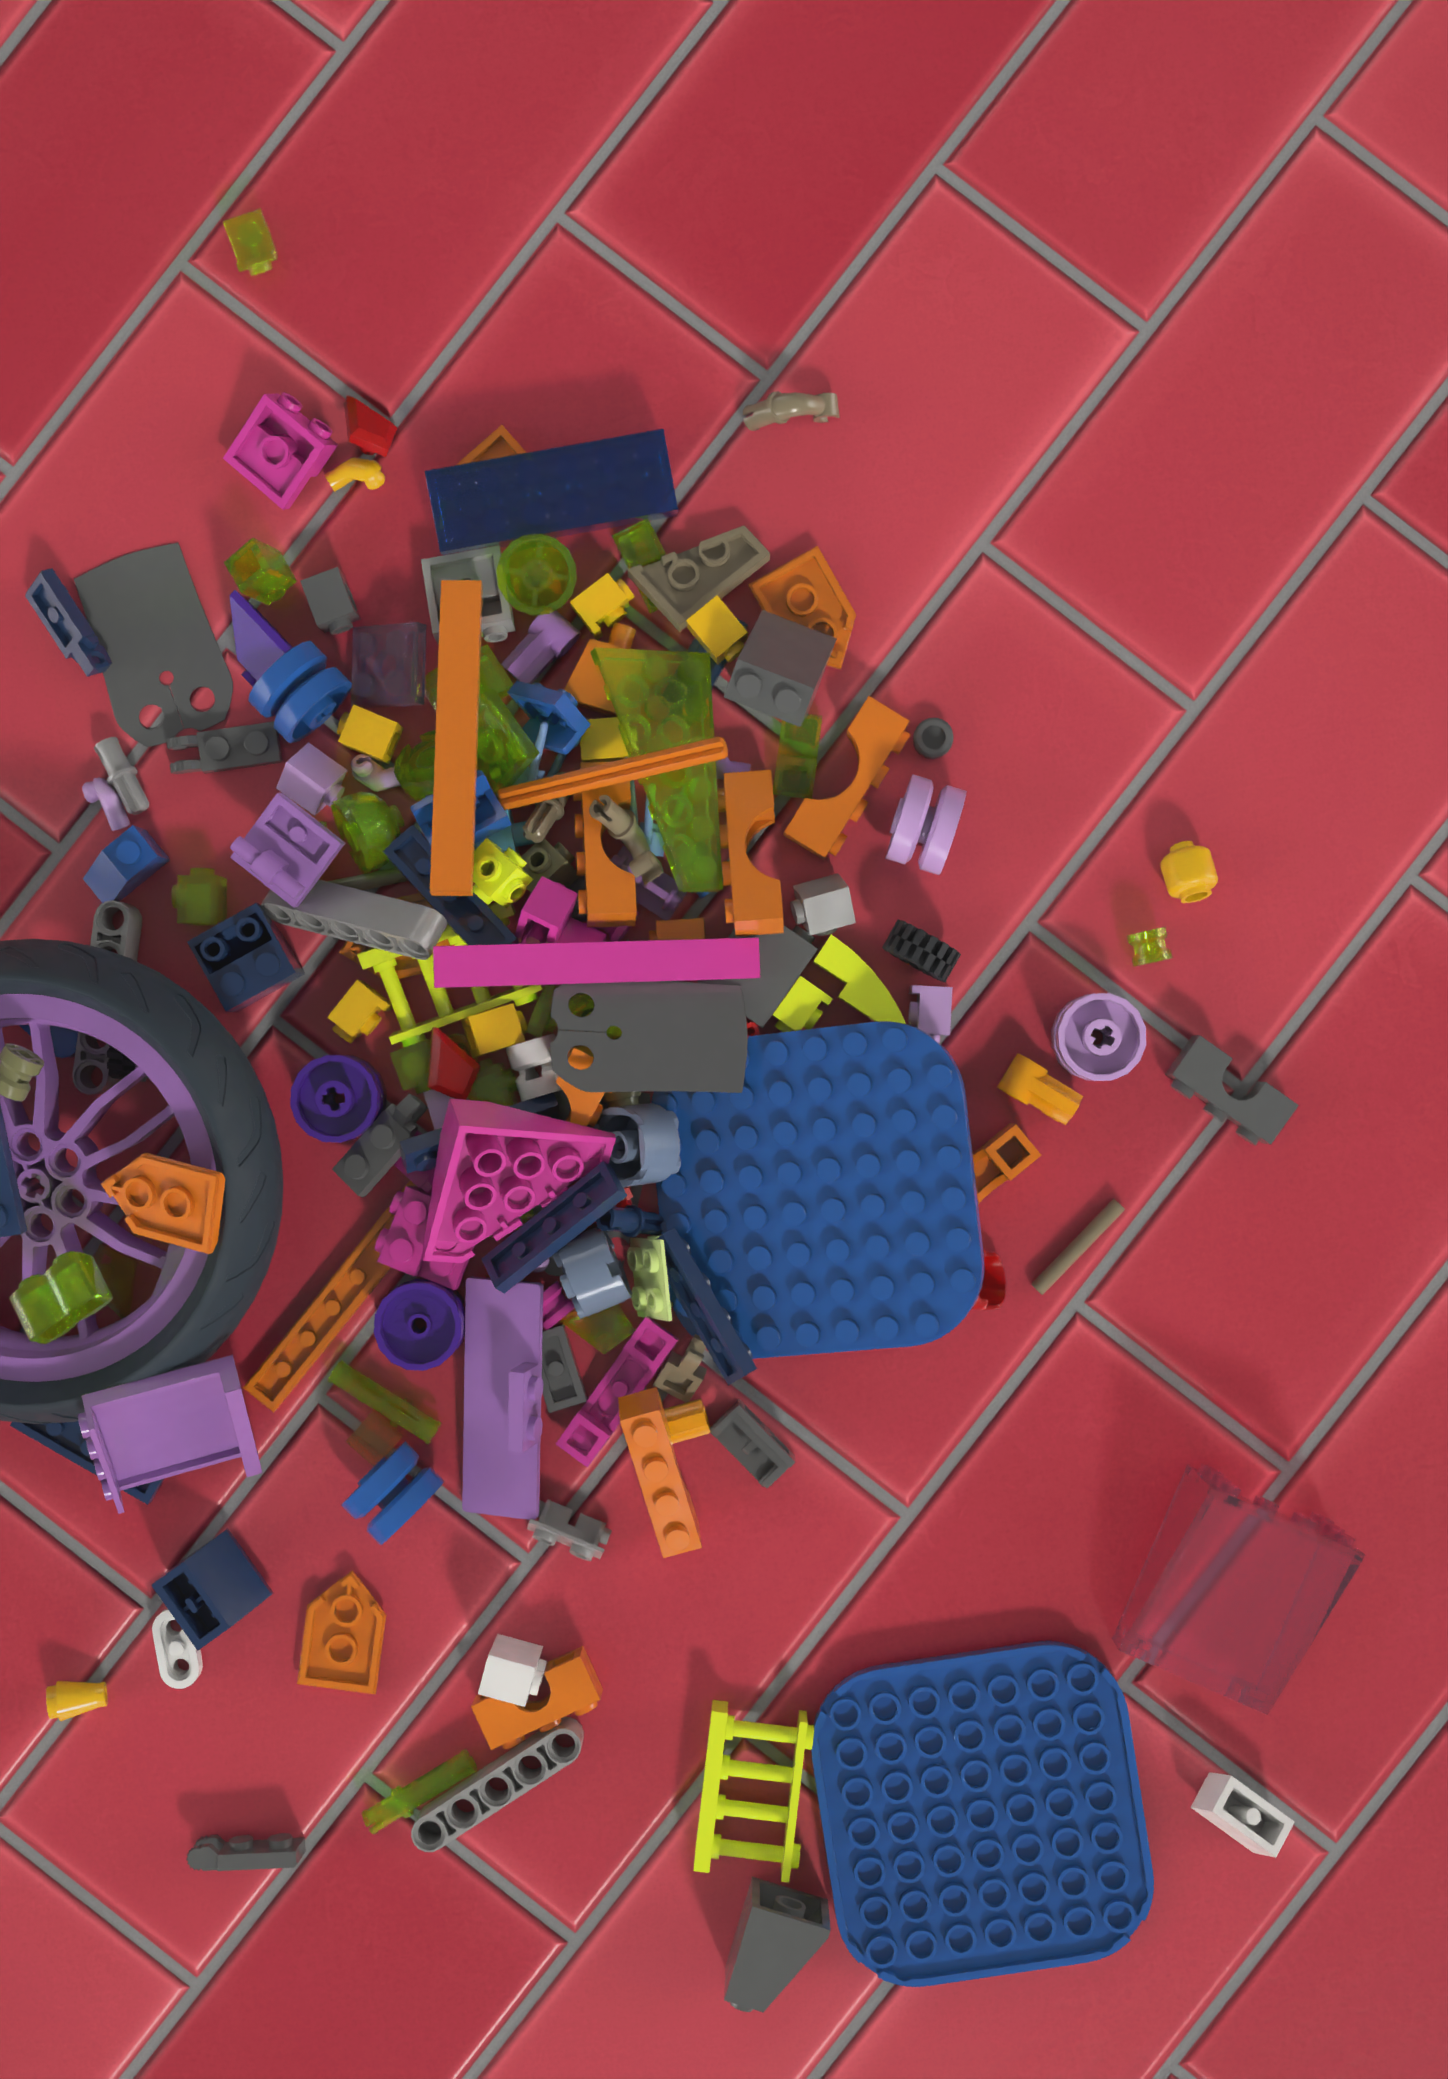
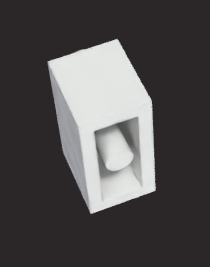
(512, 1670)
(1242, 1814)

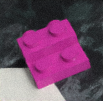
(280, 448)
(403, 1243)

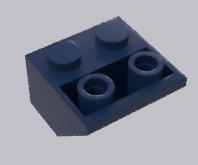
(245, 958)
(212, 1589)

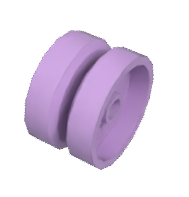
(925, 824)
(1121, 1030)

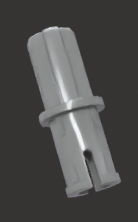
(122, 775)

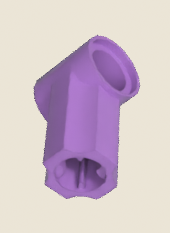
(548, 639)

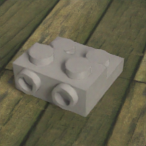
(470, 565)

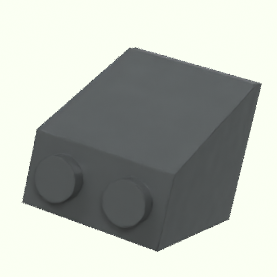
(780, 668)
(772, 1943)

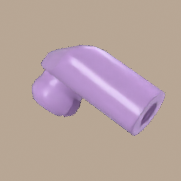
(110, 801)

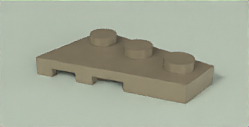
(692, 578)

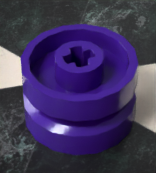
(315, 1093)
(401, 1338)

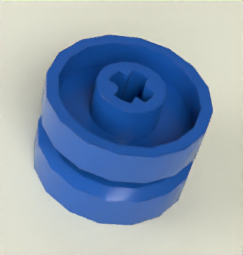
(300, 691)
(392, 1492)

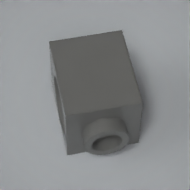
(331, 601)

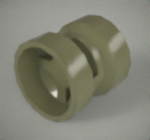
(16, 1070)

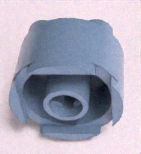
(644, 1144)
(592, 1272)

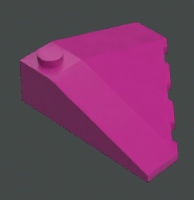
(497, 1168)

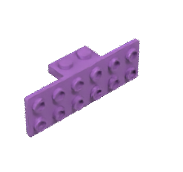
(502, 1399)

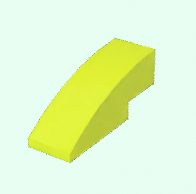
(862, 986)

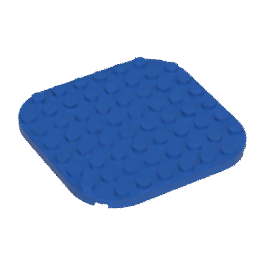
(831, 1192)
(982, 1813)

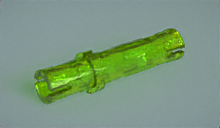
(399, 1411)
(406, 1799)

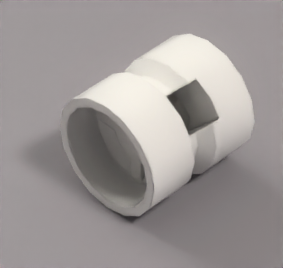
(527, 1056)

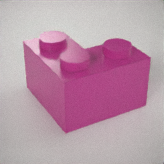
(548, 917)

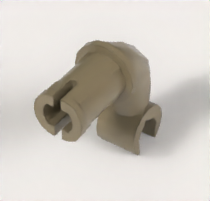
(782, 406)
(623, 826)

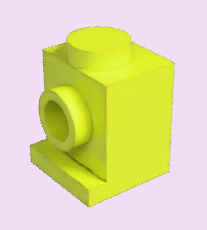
(800, 1007)

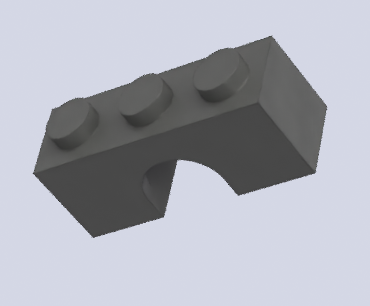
(1200, 1072)

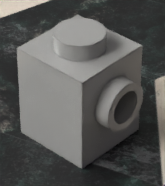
(823, 905)

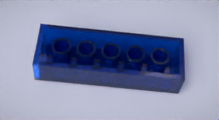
(552, 492)

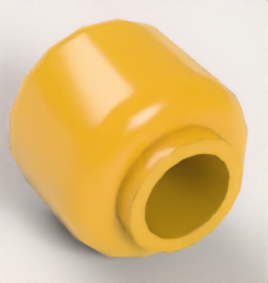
(1189, 872)

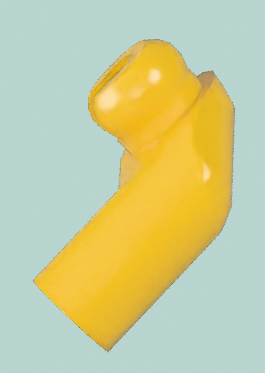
(356, 469)

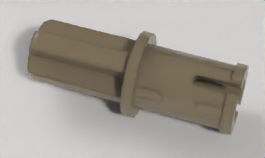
(544, 817)

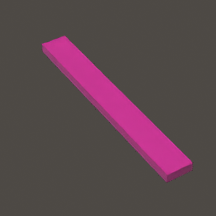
(595, 962)

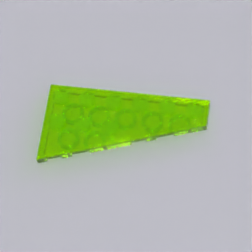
(663, 704)

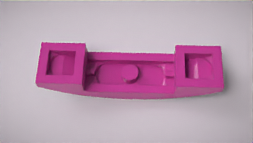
(627, 1375)

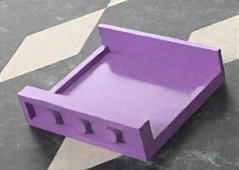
(167, 1426)

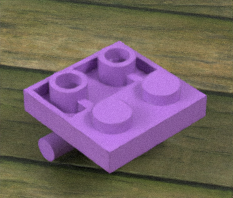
(287, 849)

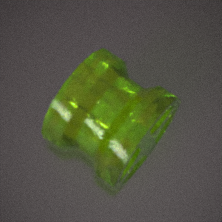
(1149, 946)

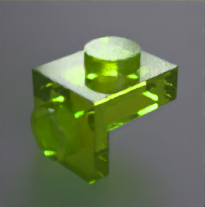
(251, 242)

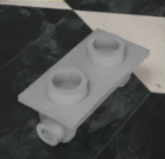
(582, 1538)

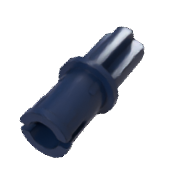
(630, 1221)

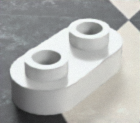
(173, 1646)

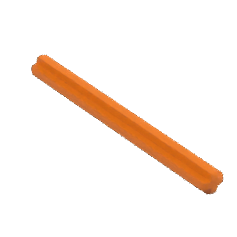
(613, 773)

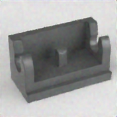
(752, 1444)

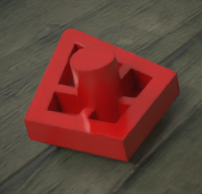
(368, 428)
(450, 1067)

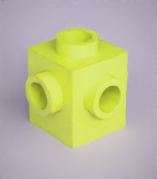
(499, 874)

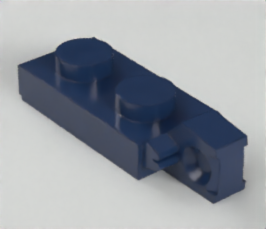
(67, 623)

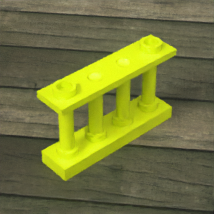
(410, 1031)
(716, 1806)

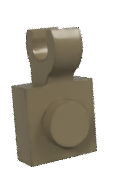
(683, 1374)

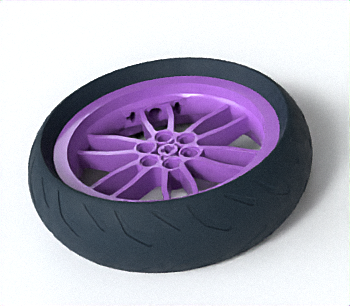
(224, 1128)

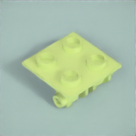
(649, 1268)

